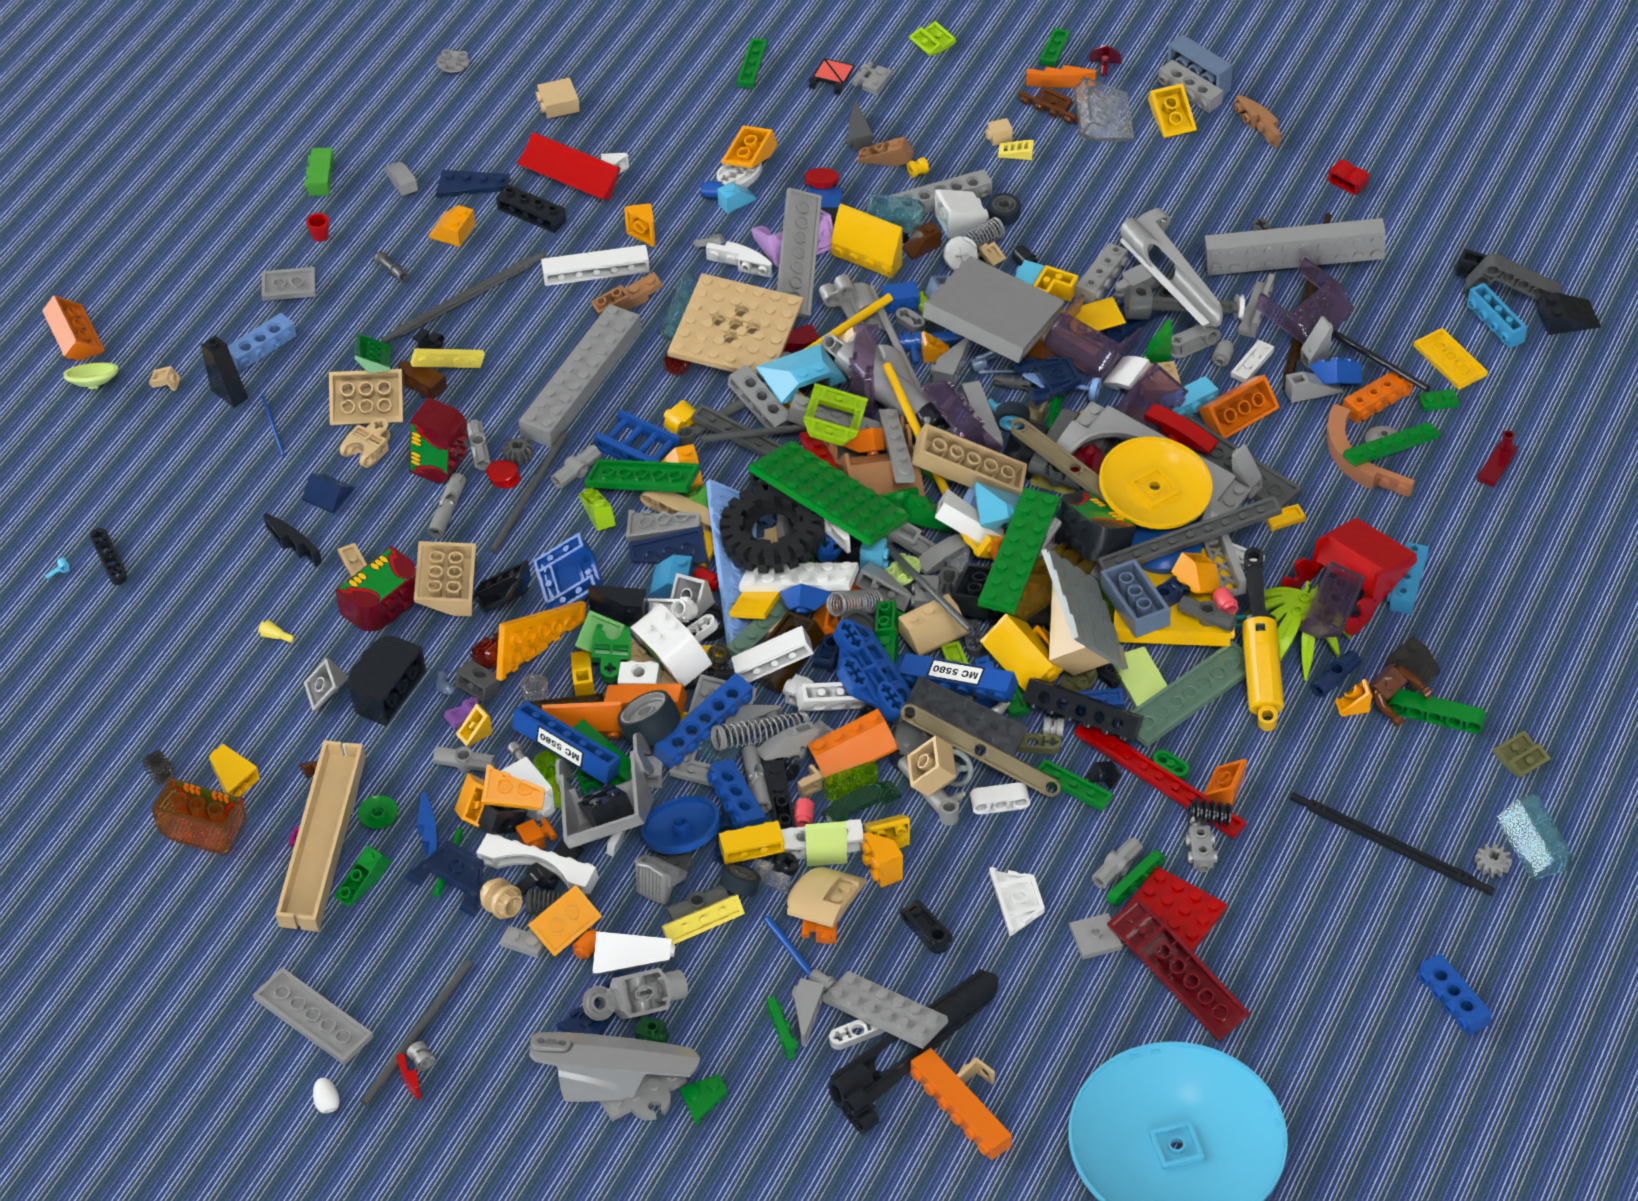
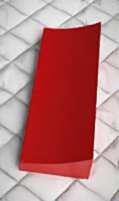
(570, 166)

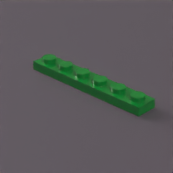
(1391, 444)

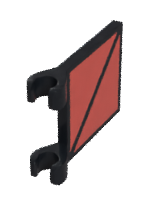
(833, 73)

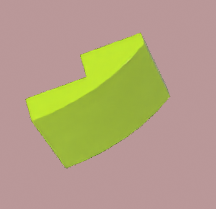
(933, 39)

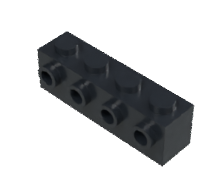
(531, 208)

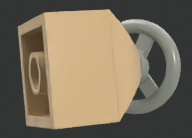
(934, 767)

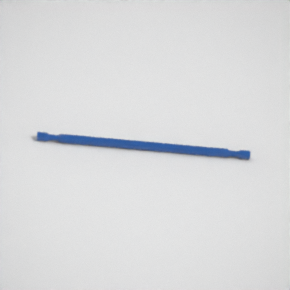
(273, 425)

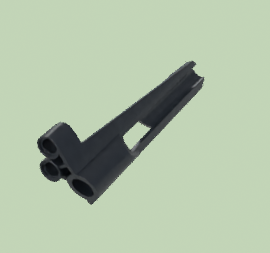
(860, 1084)

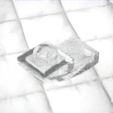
(776, 880)

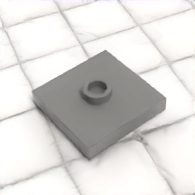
(1094, 936)

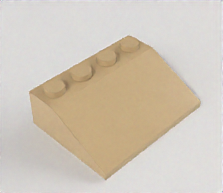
(364, 396)
(446, 577)

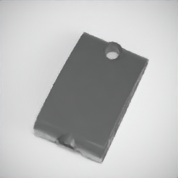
(1043, 468)

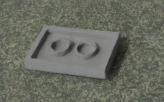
(288, 283)

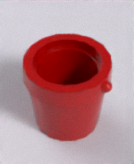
(318, 226)

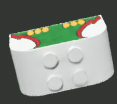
(671, 645)

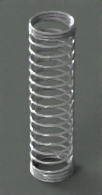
(722, 732)

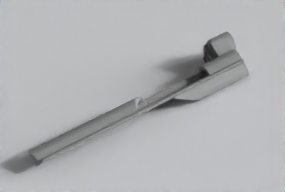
(1186, 285)
(855, 298)

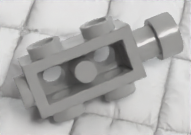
(1200, 840)

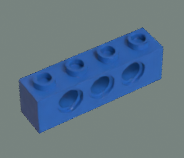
(735, 794)
(1465, 998)

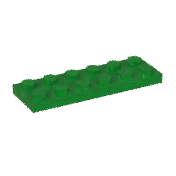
(642, 475)

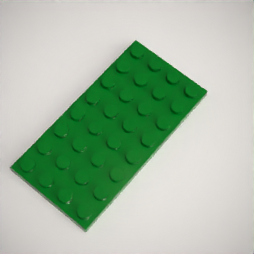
(830, 493)

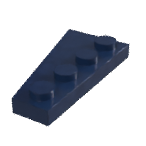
(457, 182)
(685, 542)
(581, 1023)

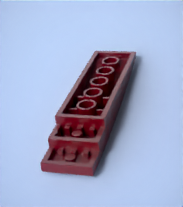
(1178, 969)

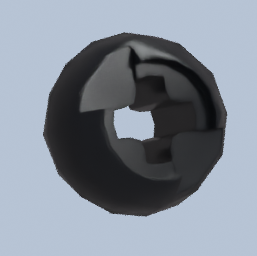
(789, 859)

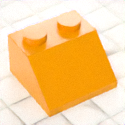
(454, 226)

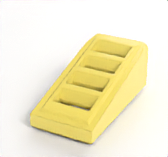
(1017, 150)

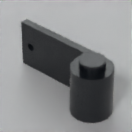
(551, 879)

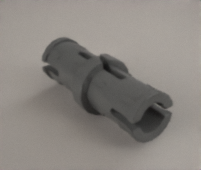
(1012, 382)

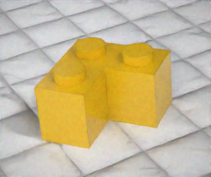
(1057, 283)

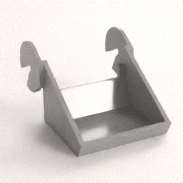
(576, 826)

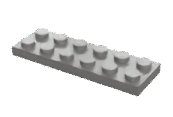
(885, 1009)
(313, 1016)

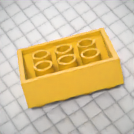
(867, 241)

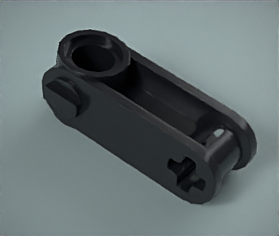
(926, 927)

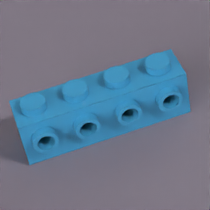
(1497, 315)
(1405, 592)

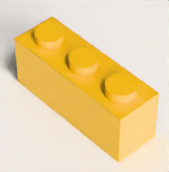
(751, 842)

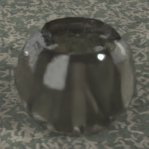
(719, 649)

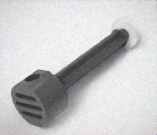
(1140, 303)

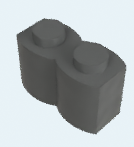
(948, 580)

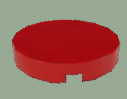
(821, 178)

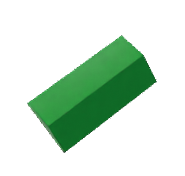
(372, 354)

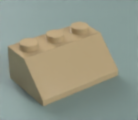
(930, 627)

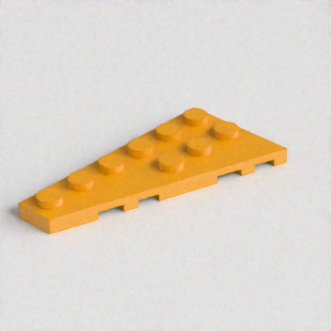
(530, 635)

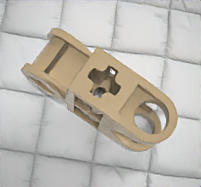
(368, 441)

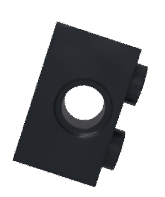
(501, 819)

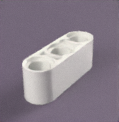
(999, 798)

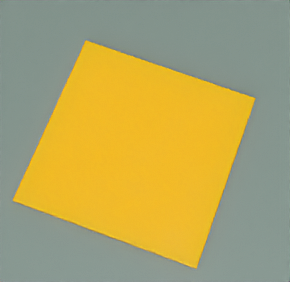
(1101, 314)

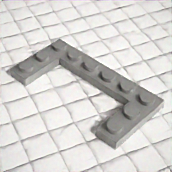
(689, 768)

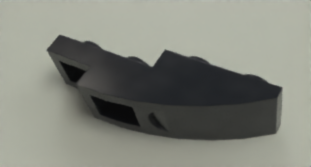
(779, 794)

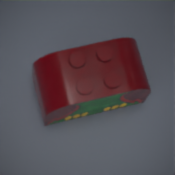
(437, 441)
(378, 591)

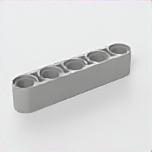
(976, 398)

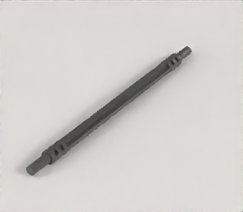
(463, 297)

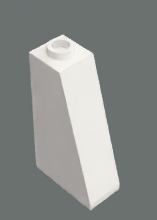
(962, 517)
(626, 952)

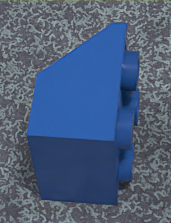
(1338, 371)

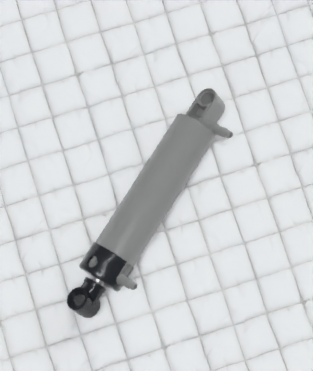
(884, 393)

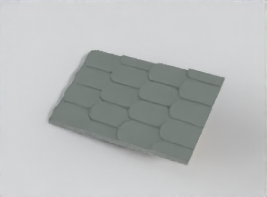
(1080, 620)

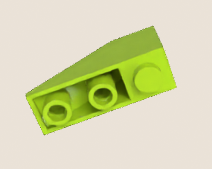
(597, 508)

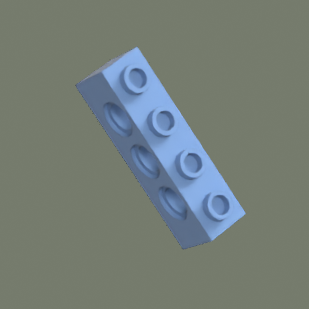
(261, 341)

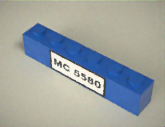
(960, 677)
(566, 742)

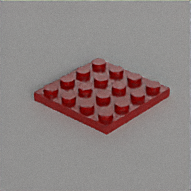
(1181, 905)

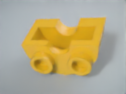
(679, 417)

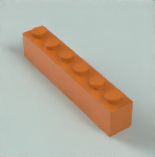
(960, 1104)

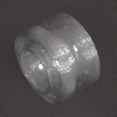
(534, 688)

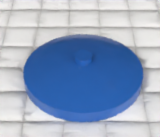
(1166, 563)
(681, 825)

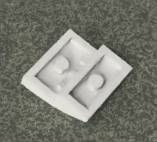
(1127, 372)

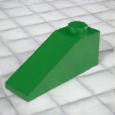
(1160, 345)
(923, 513)

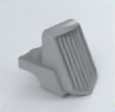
(656, 878)

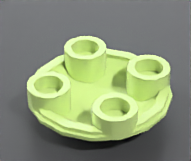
(899, 573)

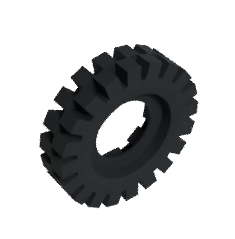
(747, 550)

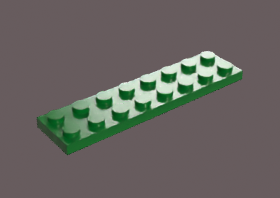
(1019, 551)

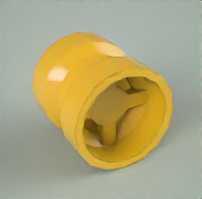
(916, 167)

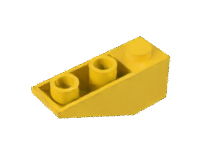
(582, 673)

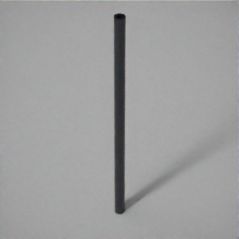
(1381, 361)

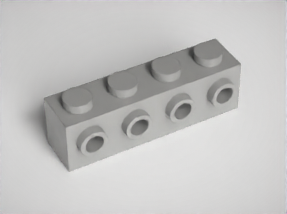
(1102, 273)

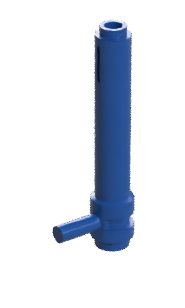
(913, 342)

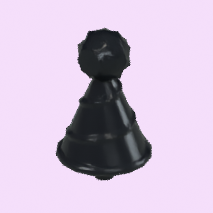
(791, 770)

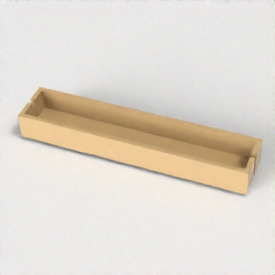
(321, 836)

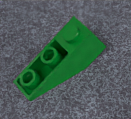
(363, 875)

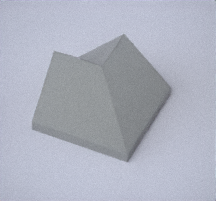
(695, 588)
(324, 683)

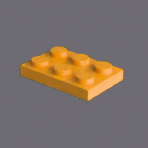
(564, 920)

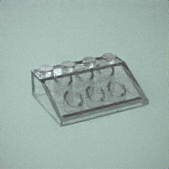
(1102, 112)

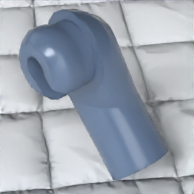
(442, 685)

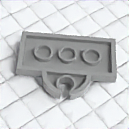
(651, 1091)

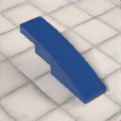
(426, 825)

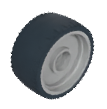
(651, 715)

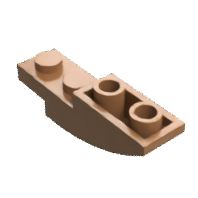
(1258, 116)
(630, 296)

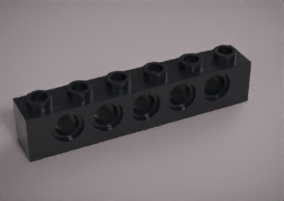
(1131, 721)

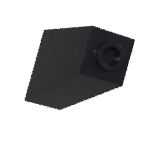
(222, 372)

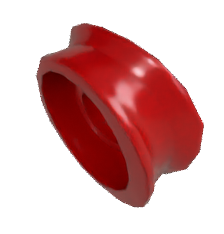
(503, 473)

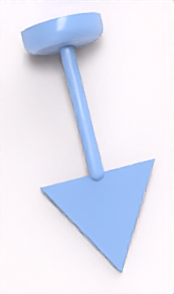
(1094, 388)

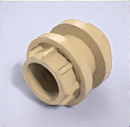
(501, 898)

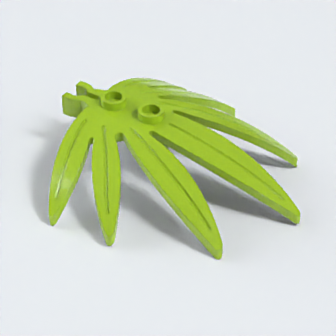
(1294, 606)

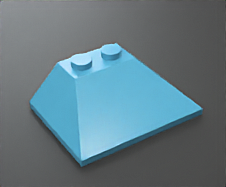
(799, 370)
(994, 506)

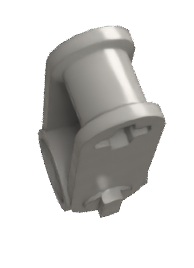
(1193, 340)

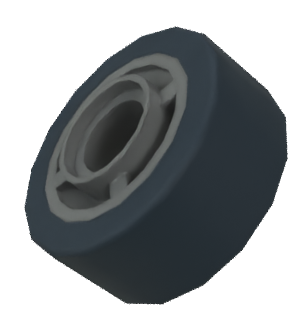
(1004, 207)
(740, 879)

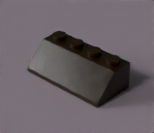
(776, 680)

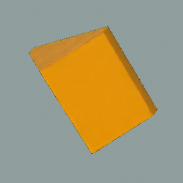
(640, 223)

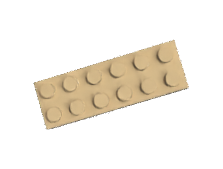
(966, 461)

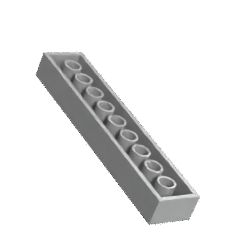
(1288, 246)
(580, 375)

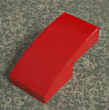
(409, 1077)

